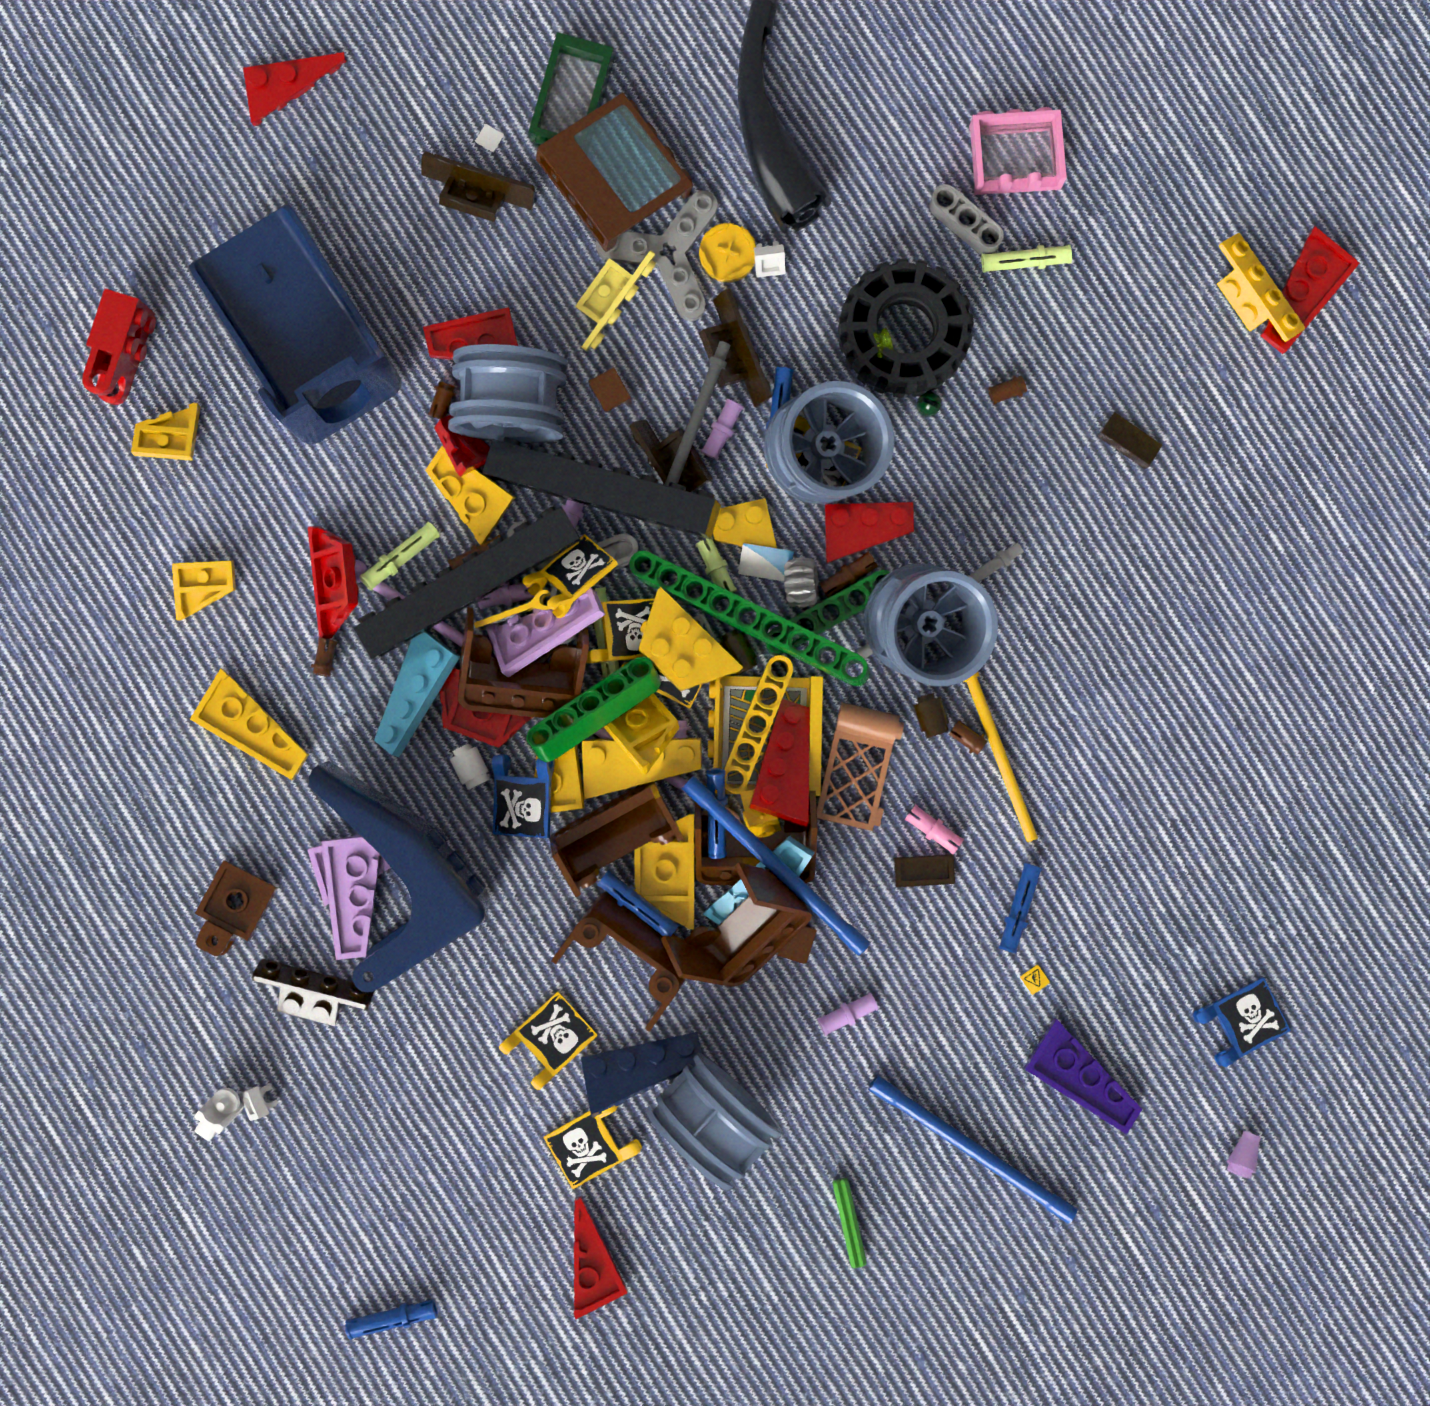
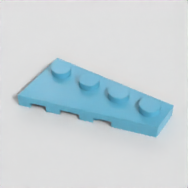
(416, 687)
(789, 851)

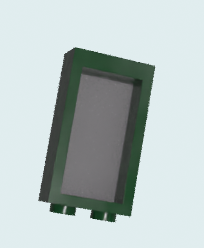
(571, 85)

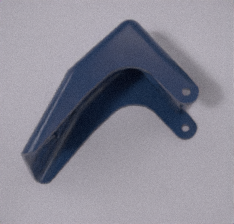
(296, 327)
(442, 889)

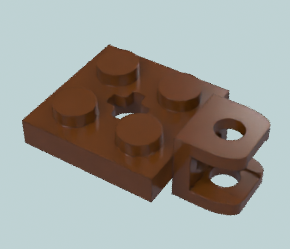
(226, 921)

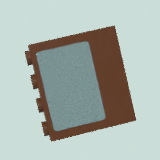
(613, 169)

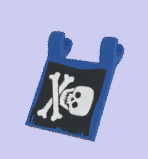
(521, 802)
(1248, 1018)

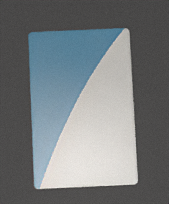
(764, 561)

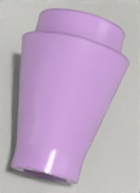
(1244, 1156)

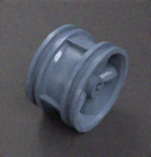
(508, 393)
(865, 419)
(964, 651)
(713, 1122)

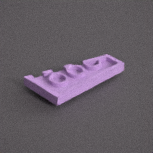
(534, 635)
(351, 887)

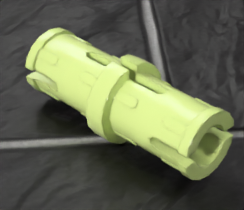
(715, 565)

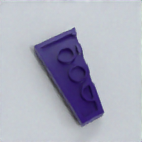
(1076, 1074)

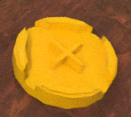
(727, 252)

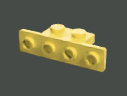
(607, 293)

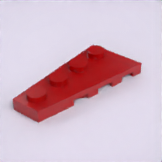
(1312, 282)

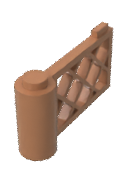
(868, 728)

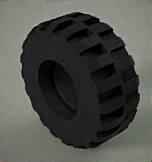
(912, 286)

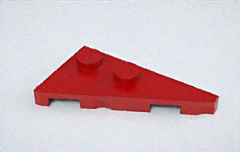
(277, 83)
(595, 1271)

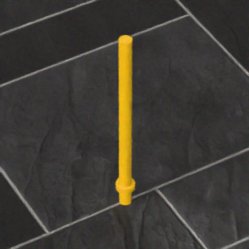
(1001, 757)

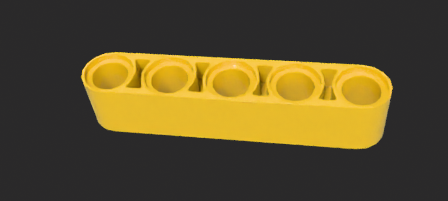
(759, 709)

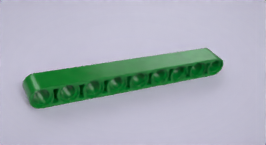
(759, 627)

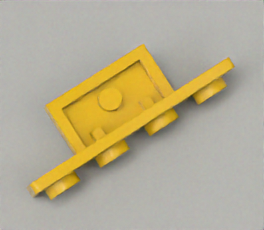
(1254, 292)

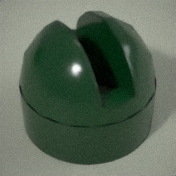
(927, 409)

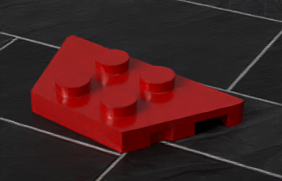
(332, 579)
(483, 726)

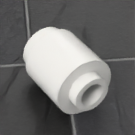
(469, 766)

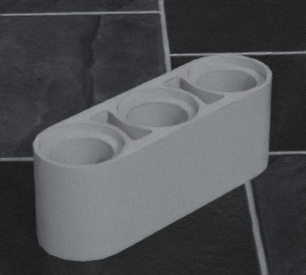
(962, 206)

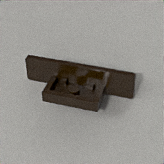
(475, 189)
(741, 360)
(662, 455)
(309, 992)

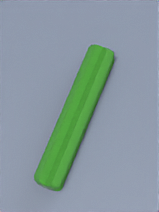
(849, 1223)

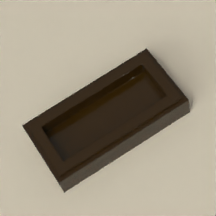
(924, 870)

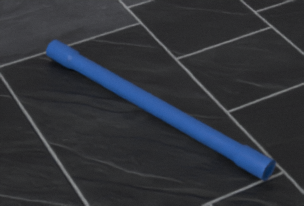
(844, 930)
(1050, 1201)

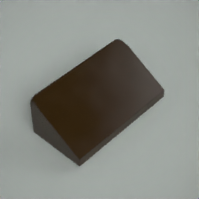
(1130, 440)

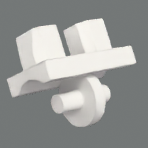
(218, 1113)

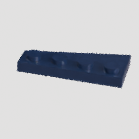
(635, 1069)

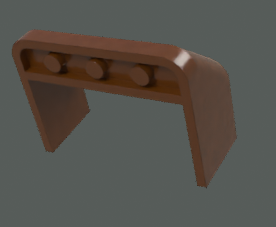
(530, 692)
(611, 833)
(722, 871)
(632, 932)
(746, 937)

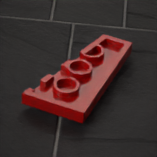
(784, 772)

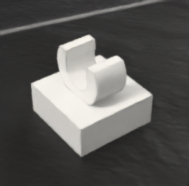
(769, 260)
(255, 1103)

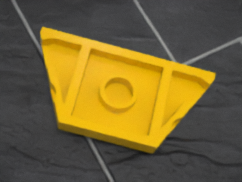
(682, 647)
(644, 731)
(667, 874)

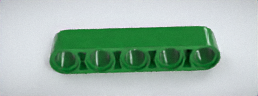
(840, 602)
(594, 709)

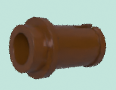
(1007, 389)
(441, 400)
(324, 659)
(968, 737)

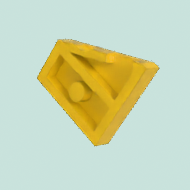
(168, 435)
(745, 524)
(201, 584)

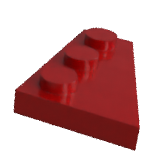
(478, 329)
(864, 525)

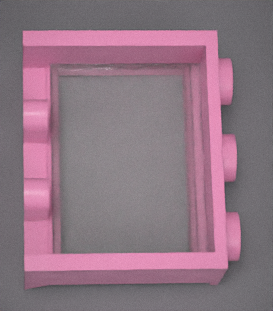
(1017, 151)

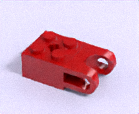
(117, 345)

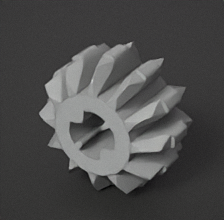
(801, 582)

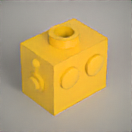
(758, 822)

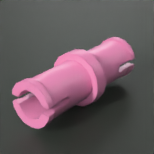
(934, 829)

